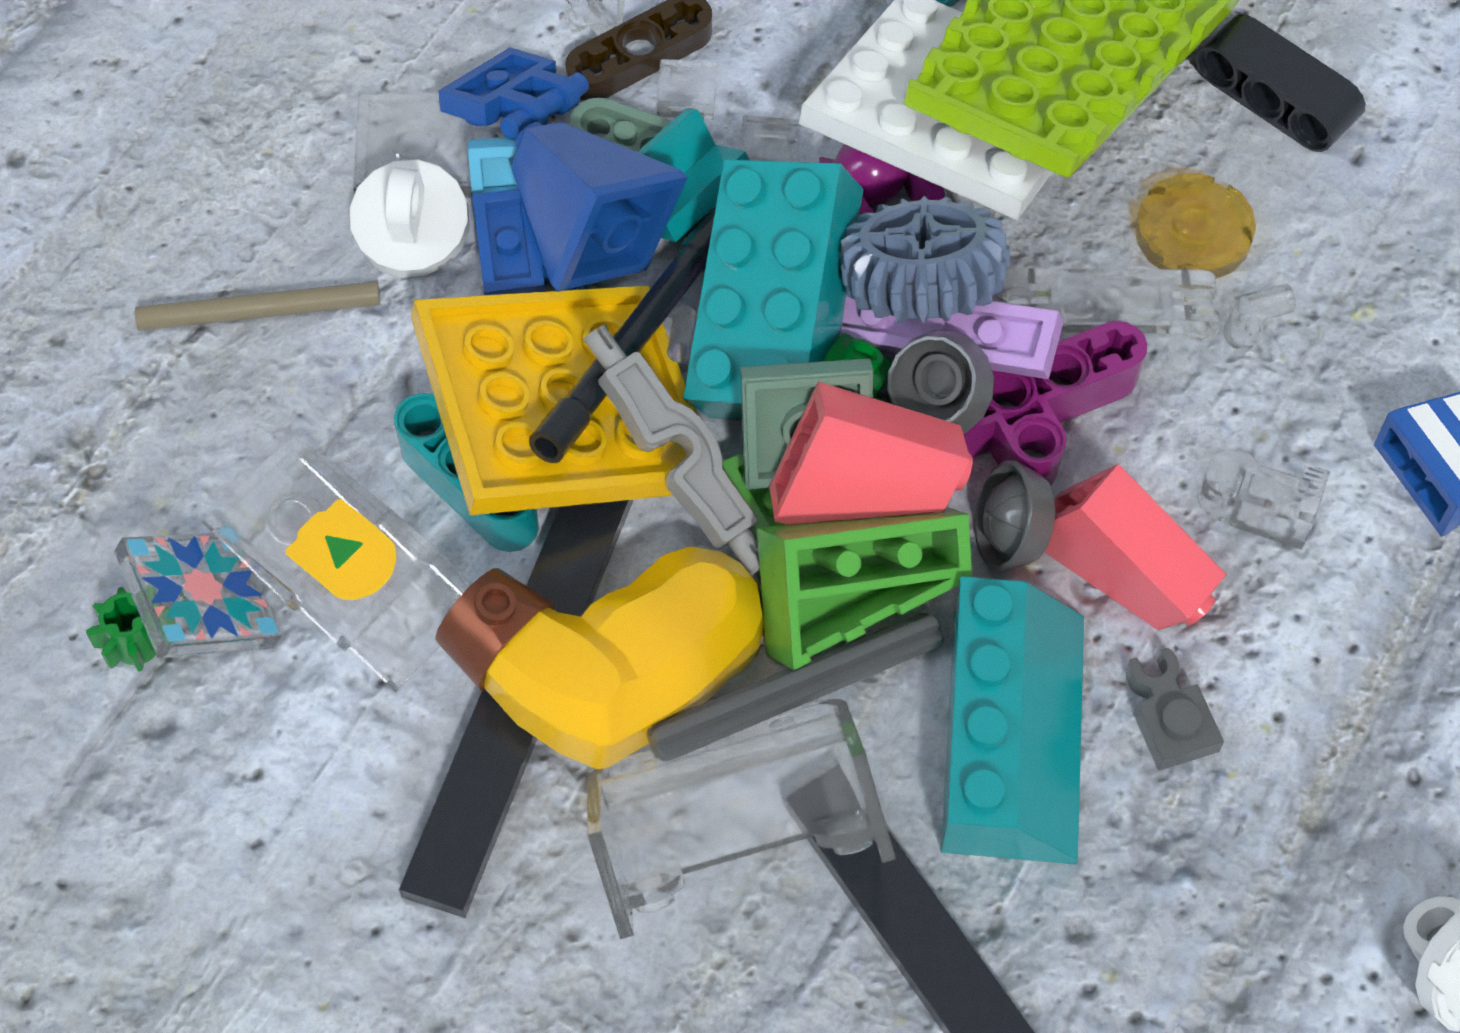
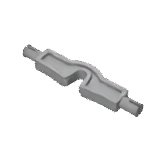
(656, 420)

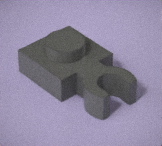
(1171, 718)

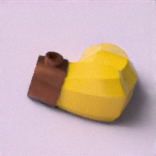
(620, 667)

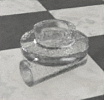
(682, 336)

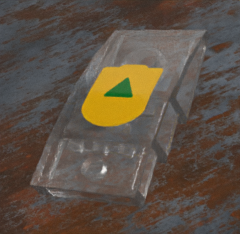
(341, 559)

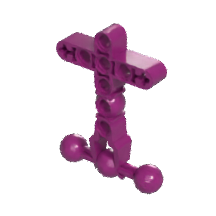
(1096, 363)

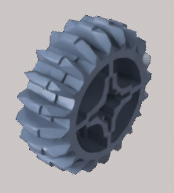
(924, 259)

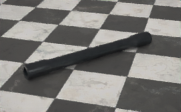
(573, 413)

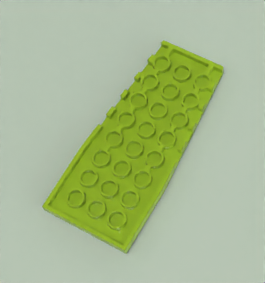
(1056, 73)

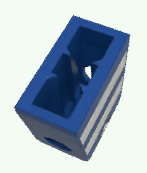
(1424, 454)

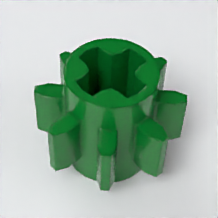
(112, 634)

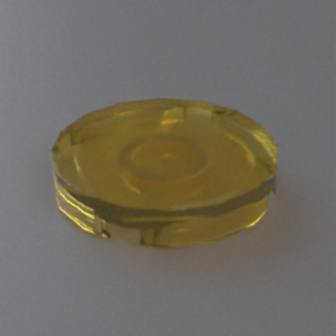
(1195, 225)

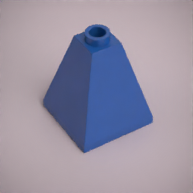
(592, 203)

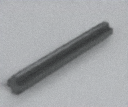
(794, 688)

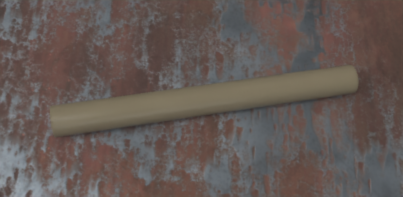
(257, 305)

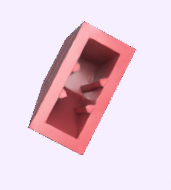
(866, 461)
(1132, 550)

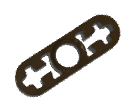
(651, 26)

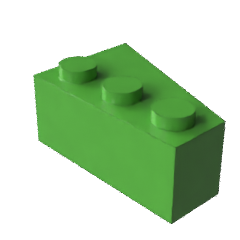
(848, 574)

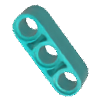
(434, 464)

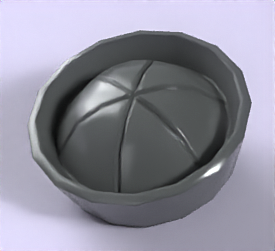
(942, 378)
(1013, 516)

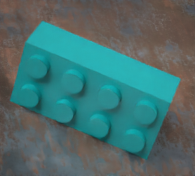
(769, 275)

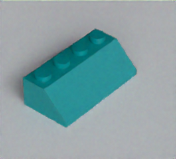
(1013, 724)

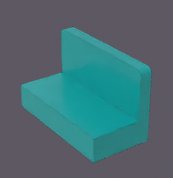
(690, 147)

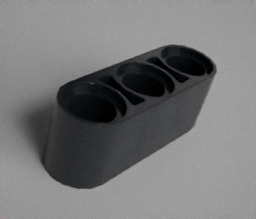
(1280, 83)

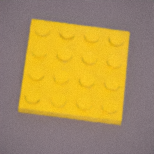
(502, 369)

